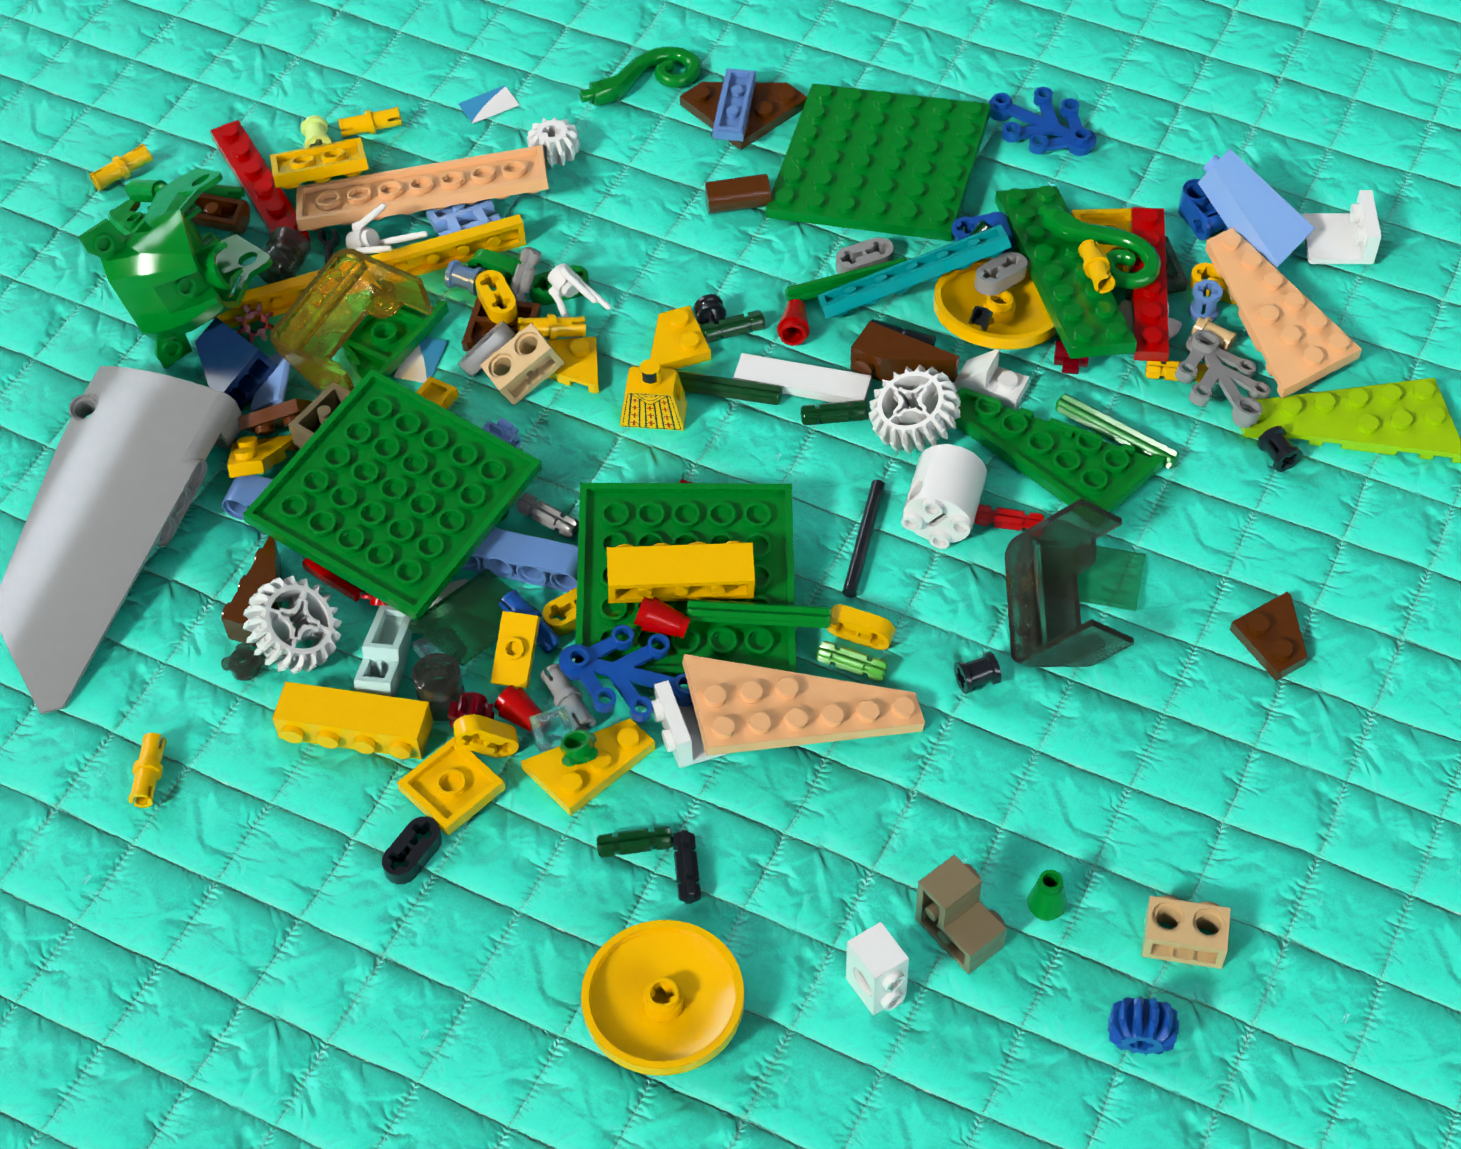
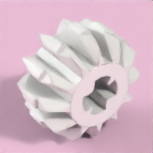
(558, 140)

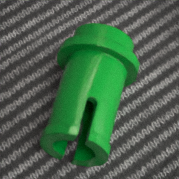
(227, 191)

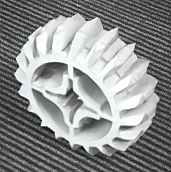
(907, 409)
(274, 631)

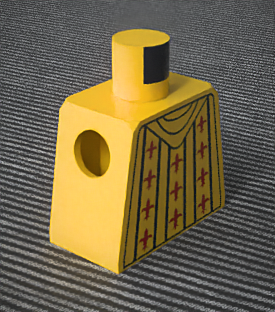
(653, 398)

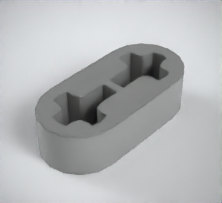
(864, 254)
(1000, 273)
(490, 343)

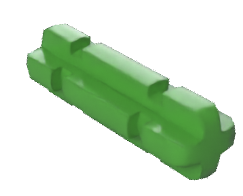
(852, 661)

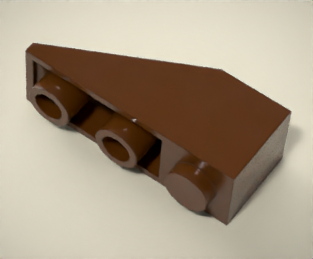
(264, 569)

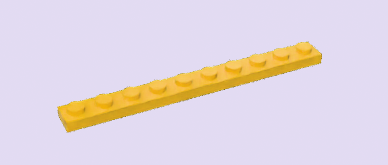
(413, 258)

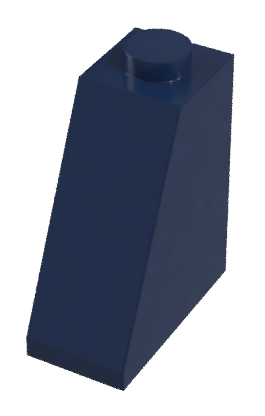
(232, 362)

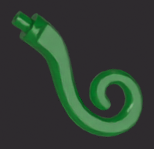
(614, 87)
(1072, 230)

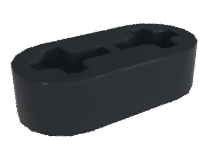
(407, 847)

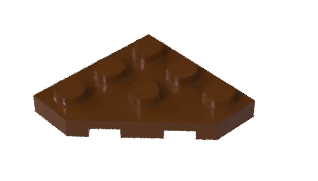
(770, 107)

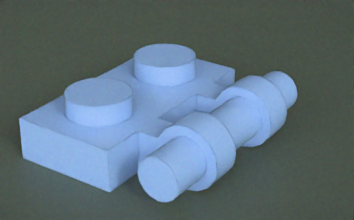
(453, 216)

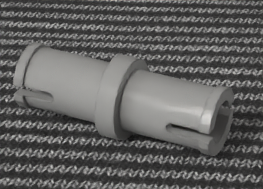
(568, 695)

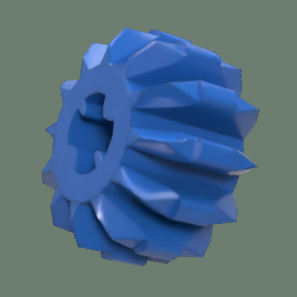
(1143, 1025)

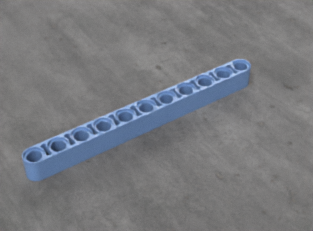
(502, 552)

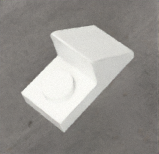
(987, 378)

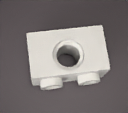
(877, 969)

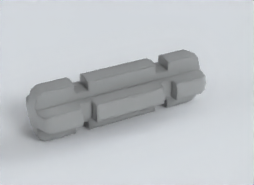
(525, 273)
(548, 515)

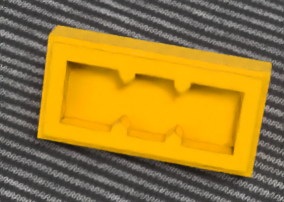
(515, 649)

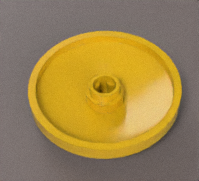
(1017, 312)
(662, 997)

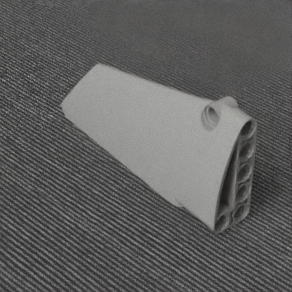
(101, 509)

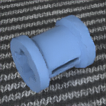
(462, 276)
(1200, 300)

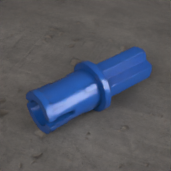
(546, 637)

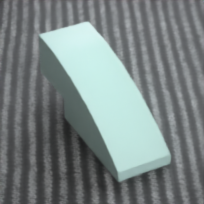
(384, 653)

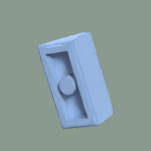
(274, 388)

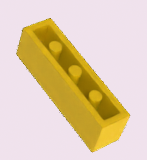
(680, 572)
(353, 720)

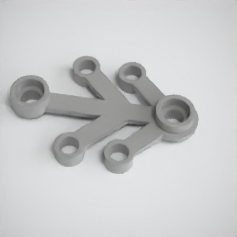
(1205, 346)

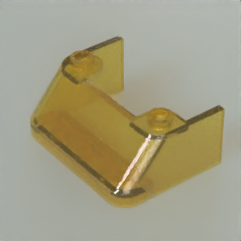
(334, 307)

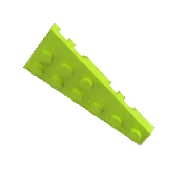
(1367, 419)

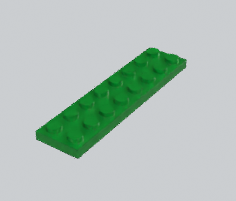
(1085, 319)

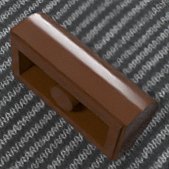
(737, 193)
(222, 213)

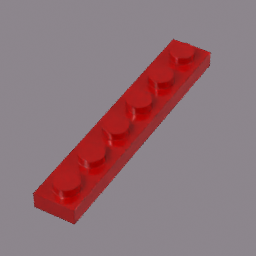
(255, 177)
(1150, 302)

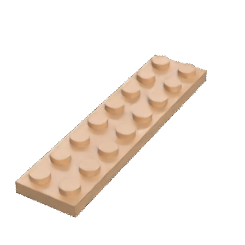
(422, 188)

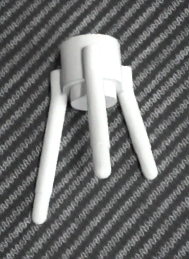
(367, 239)
(568, 283)

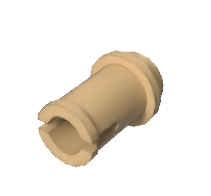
(1226, 337)

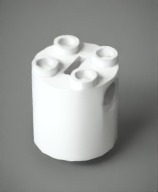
(944, 494)

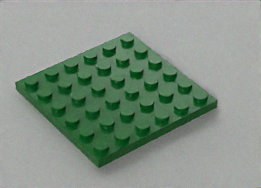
(879, 161)
(393, 493)
(679, 516)

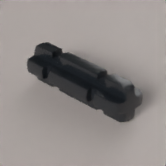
(686, 867)

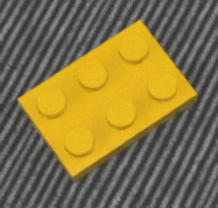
(318, 163)

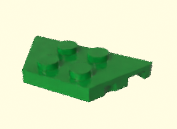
(388, 341)

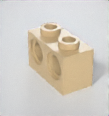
(522, 364)
(1185, 941)

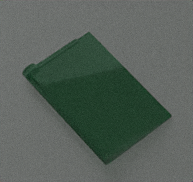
(1112, 579)
(466, 618)

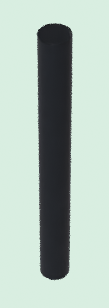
(863, 539)

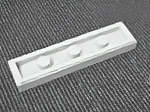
(804, 379)

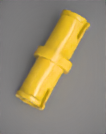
(370, 122)
(120, 167)
(1096, 266)
(555, 326)
(147, 770)

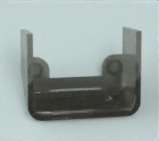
(1045, 595)

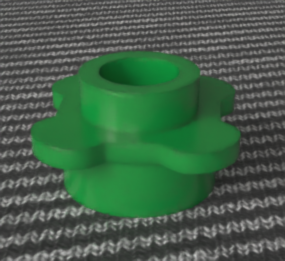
(578, 748)

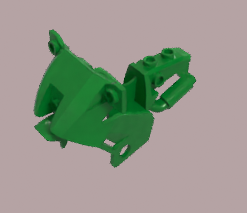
(164, 267)

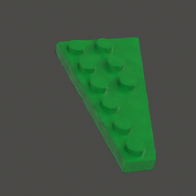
(1056, 454)

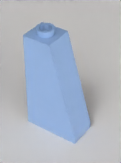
(1253, 208)

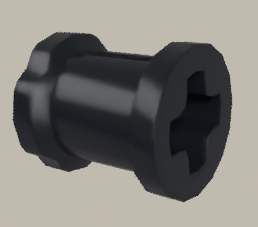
(1279, 448)
(977, 672)

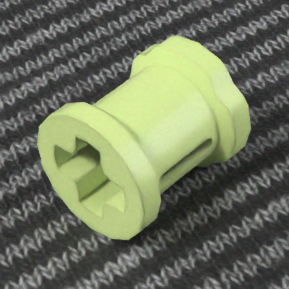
(315, 130)

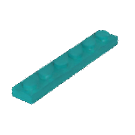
(922, 268)

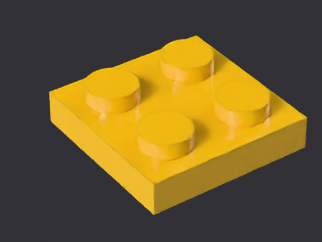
(451, 786)

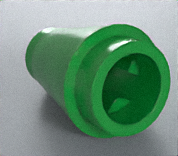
(1048, 896)

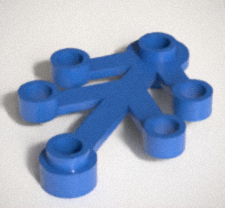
(1075, 138)
(621, 672)

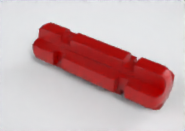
(1006, 518)

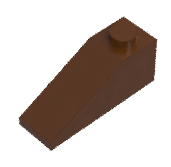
(883, 350)

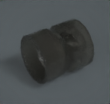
(288, 251)
(438, 682)

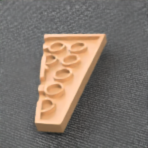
(1281, 321)
(772, 708)

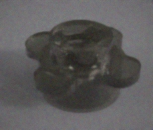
(246, 670)

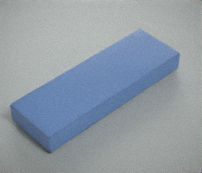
(734, 104)

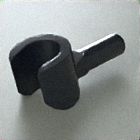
(331, 244)
(982, 317)

